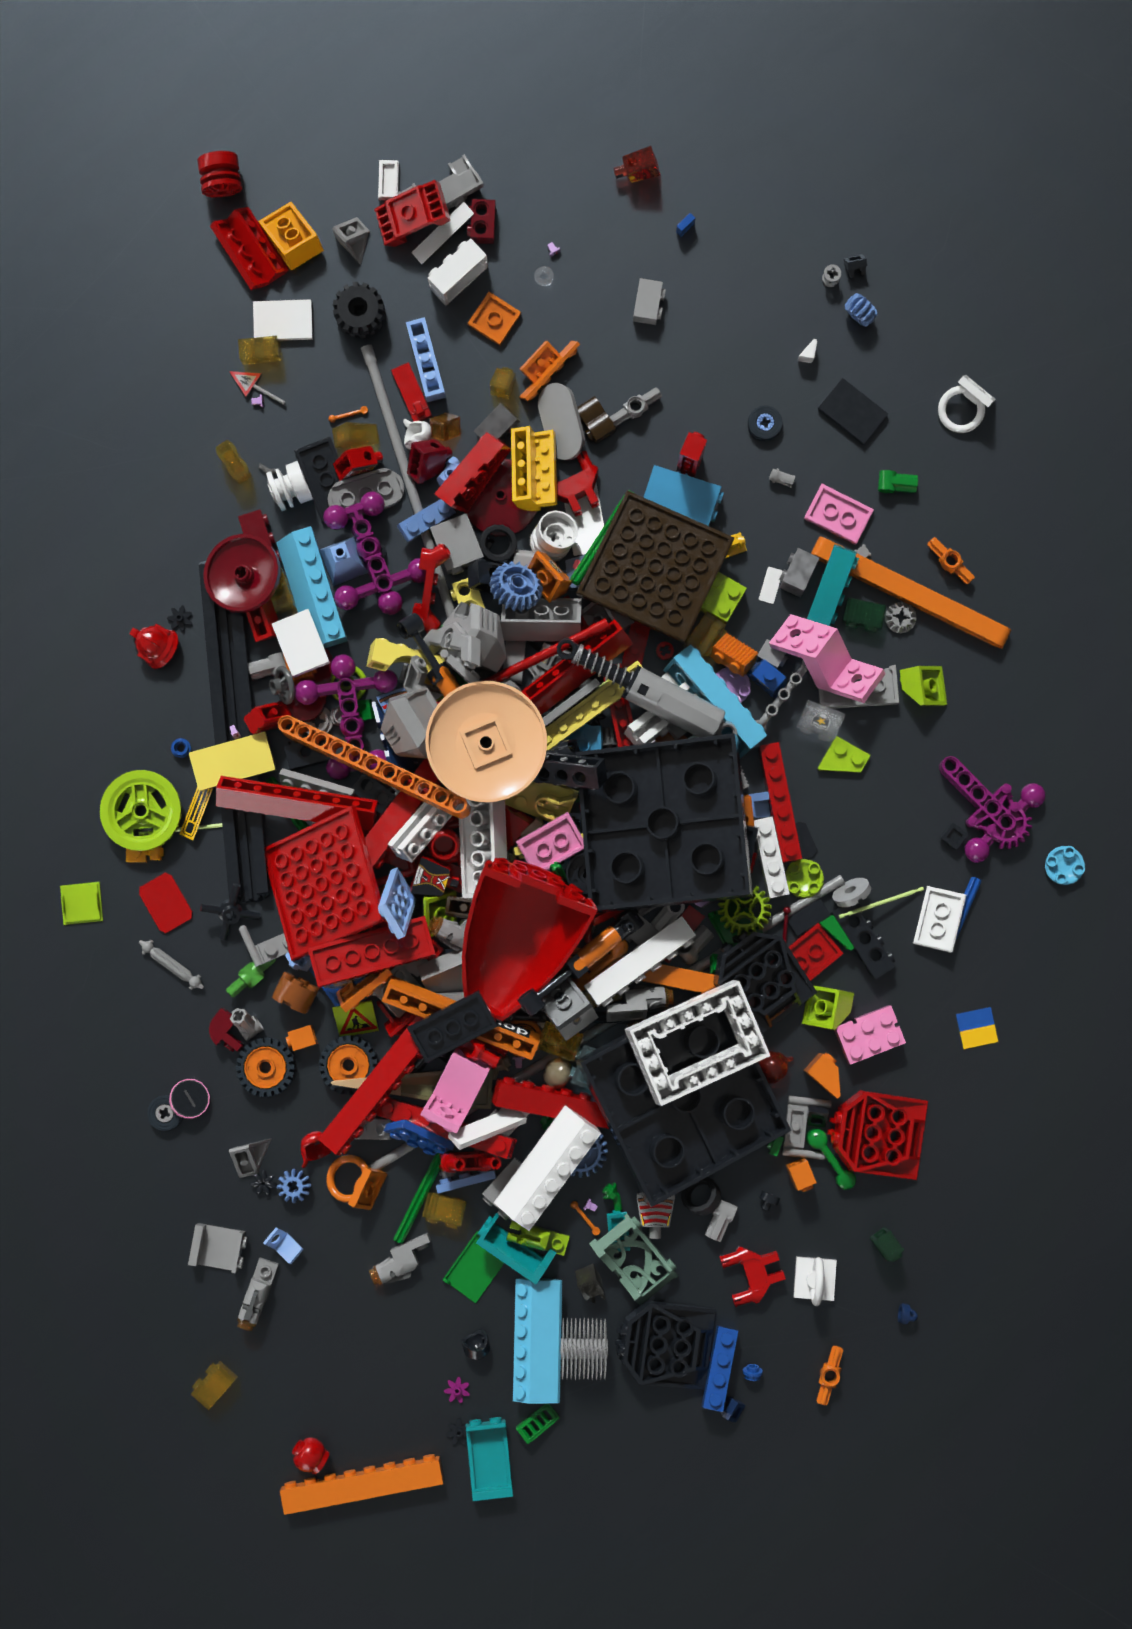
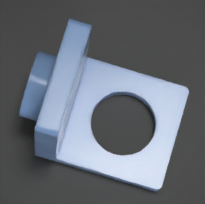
(284, 1245)

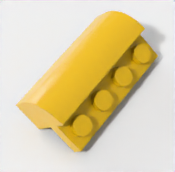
(533, 468)

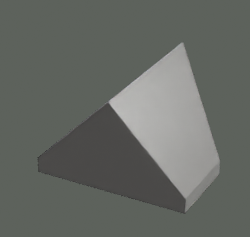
(352, 237)
(249, 1157)

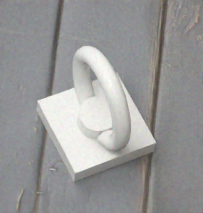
(975, 394)
(815, 1279)

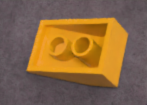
(291, 235)

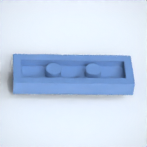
(425, 519)
(464, 1179)

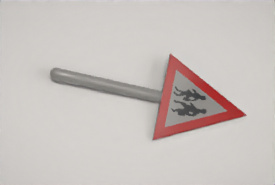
(247, 381)

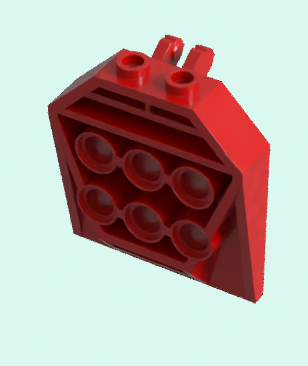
(854, 1121)

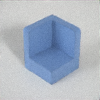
(760, 804)

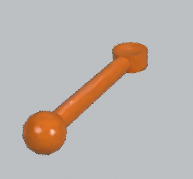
(364, 410)
(595, 1230)

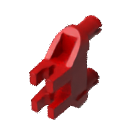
(579, 486)
(477, 1051)
(468, 1161)
(755, 1272)

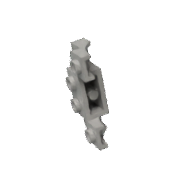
(459, 184)

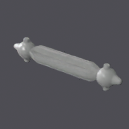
(171, 964)

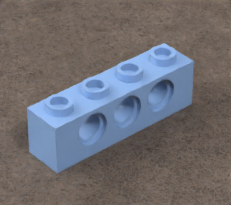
(425, 359)

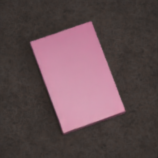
(838, 514)
(552, 842)

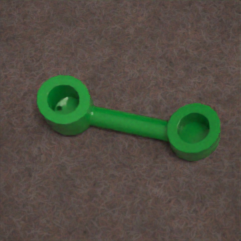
(845, 1179)

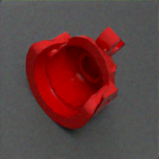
(155, 644)

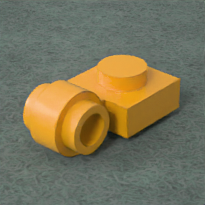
(141, 856)

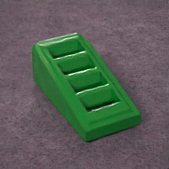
(833, 928)
(526, 1422)

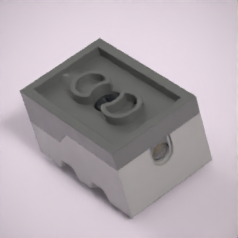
(568, 1008)

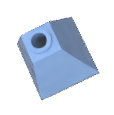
(343, 561)

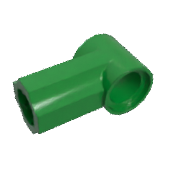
(891, 481)

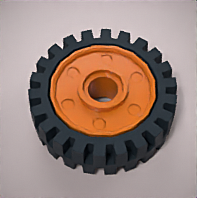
(337, 1052)
(254, 1078)

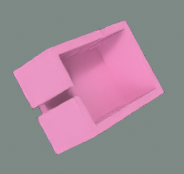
(869, 1035)

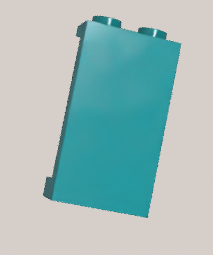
(517, 1256)
(489, 1459)

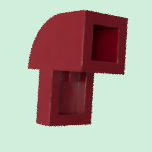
(220, 1031)

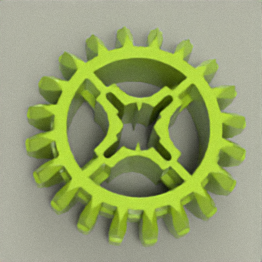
(758, 897)

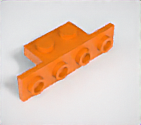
(543, 364)

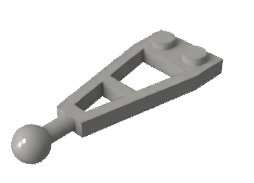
(585, 689)

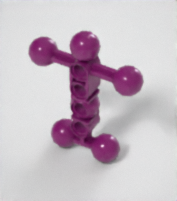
(346, 596)
(343, 668)

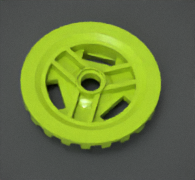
(140, 786)

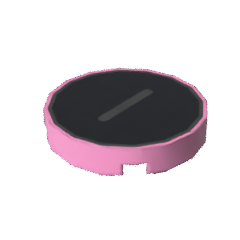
(189, 1098)

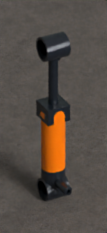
(441, 673)
(579, 962)

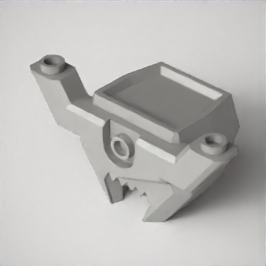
(472, 635)
(409, 713)

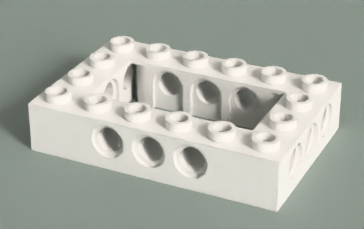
(748, 1051)

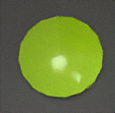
(804, 878)

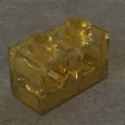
(259, 350)
(283, 598)

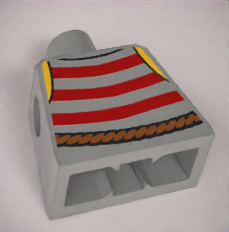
(655, 1216)

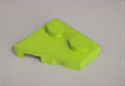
(843, 757)

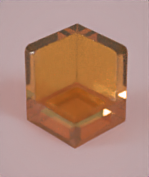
(445, 426)

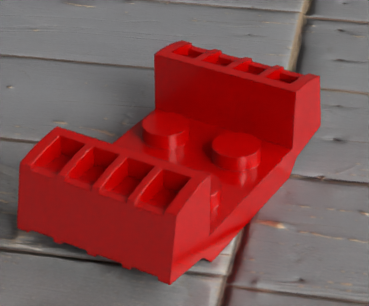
(412, 212)

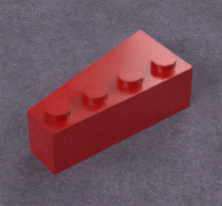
(473, 473)

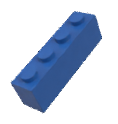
(719, 1368)

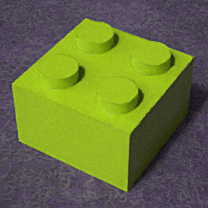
(723, 598)

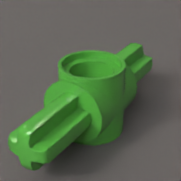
(249, 977)

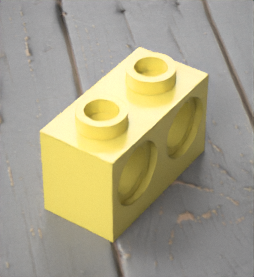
(473, 596)

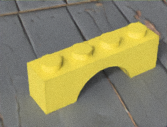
(384, 654)

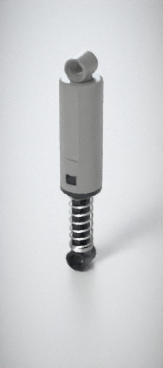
(654, 693)

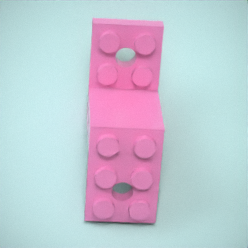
(827, 658)
(456, 1091)

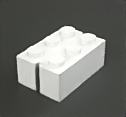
(457, 271)

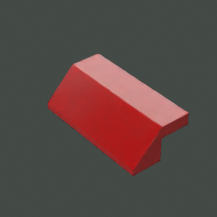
(249, 248)

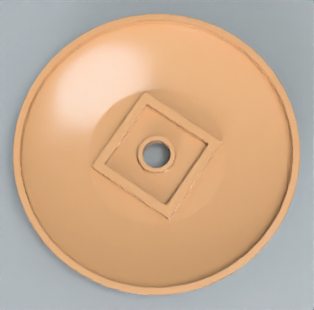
(491, 712)

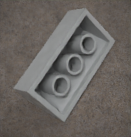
(543, 621)

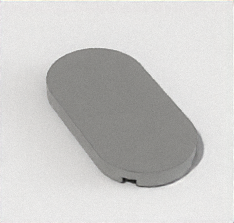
(561, 414)
(350, 490)

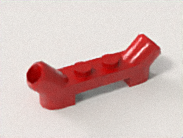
(429, 561)

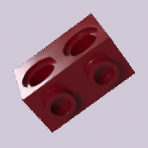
(484, 221)

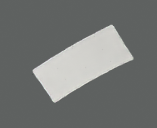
(588, 524)

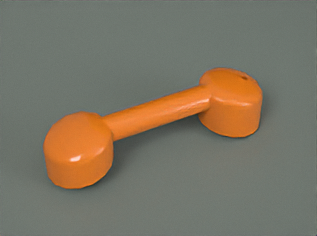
(617, 952)

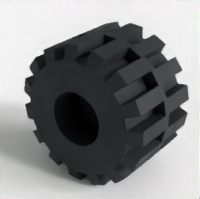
(356, 298)

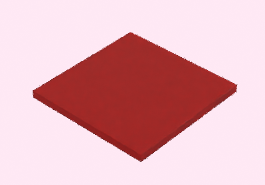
(323, 883)

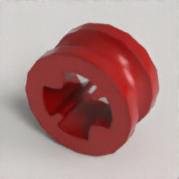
(662, 645)

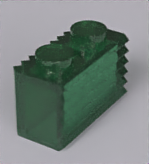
(863, 614)
(887, 1244)

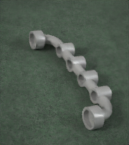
(779, 700)

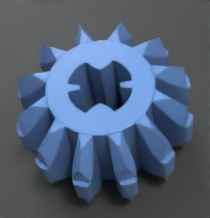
(861, 309)
(300, 1184)

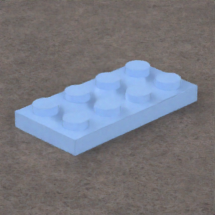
(397, 903)

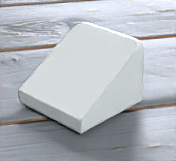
(808, 353)

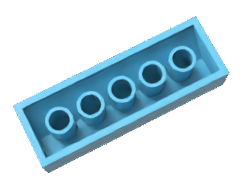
(311, 584)
(700, 676)
(537, 1341)

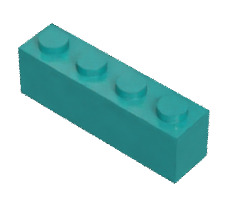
(832, 584)

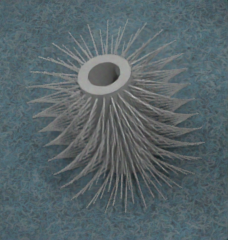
(584, 1349)

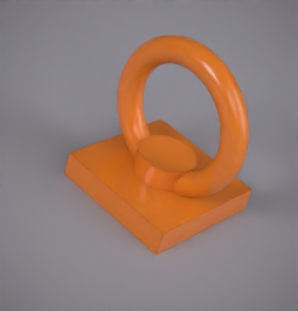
(366, 1187)

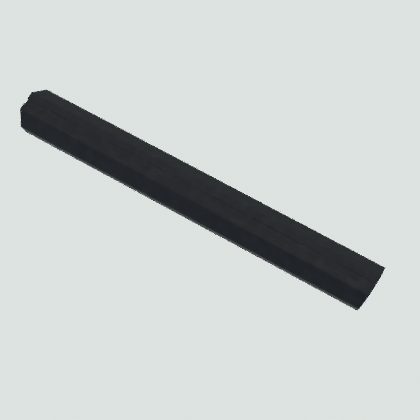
(230, 704)

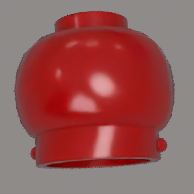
(444, 845)
(310, 1455)

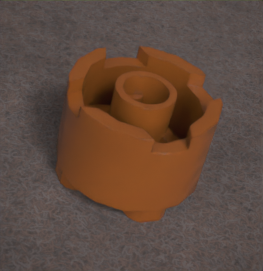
(295, 992)

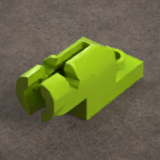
(539, 1238)

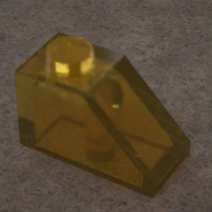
(502, 382)
(355, 435)

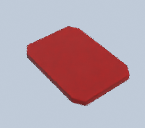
(165, 902)

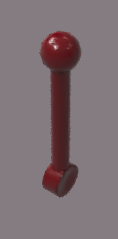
(786, 910)

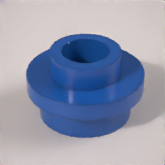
(174, 748)
(752, 1372)

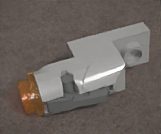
(448, 931)
(638, 1001)
(401, 1264)
(257, 1294)

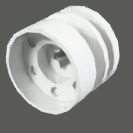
(289, 486)
(554, 535)

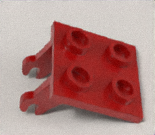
(395, 1025)

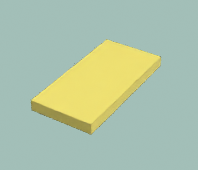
(234, 759)

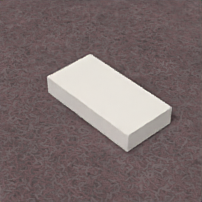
(388, 179)

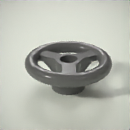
(280, 686)

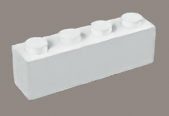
(770, 858)

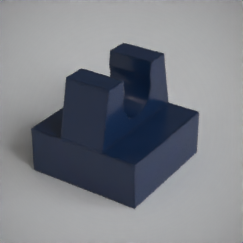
(733, 1409)

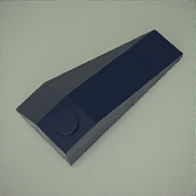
(407, 763)

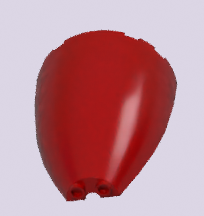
(520, 932)

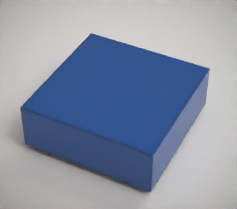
(685, 224)

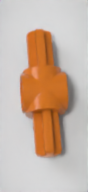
(942, 552)
(831, 1365)

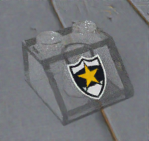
(820, 721)

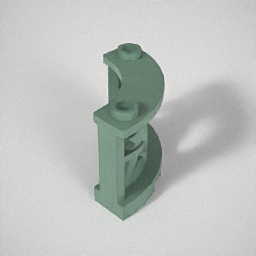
(607, 1247)

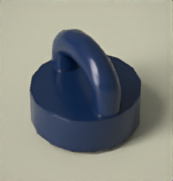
(904, 1314)

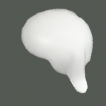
(416, 432)

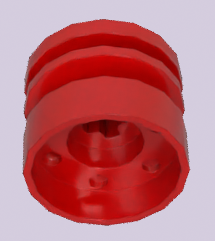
(219, 174)

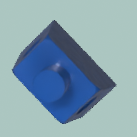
(767, 677)

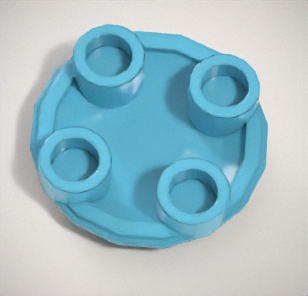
(1064, 865)

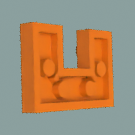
(351, 994)

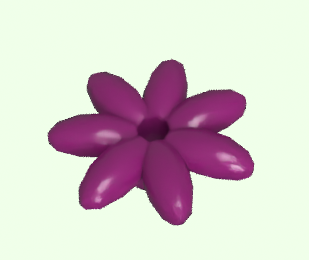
(457, 1385)

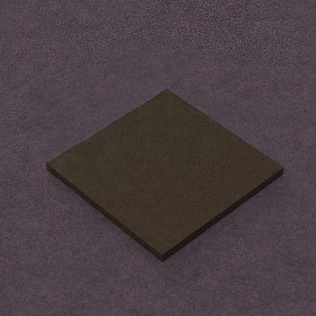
(655, 566)

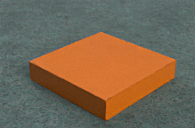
(494, 318)

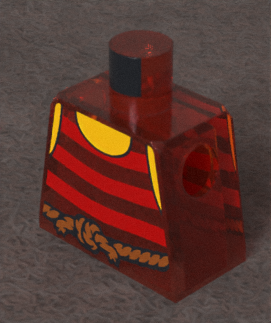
(638, 165)

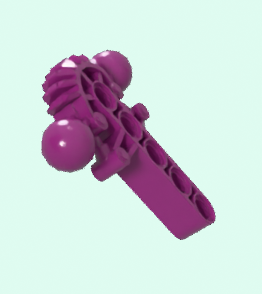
(978, 848)

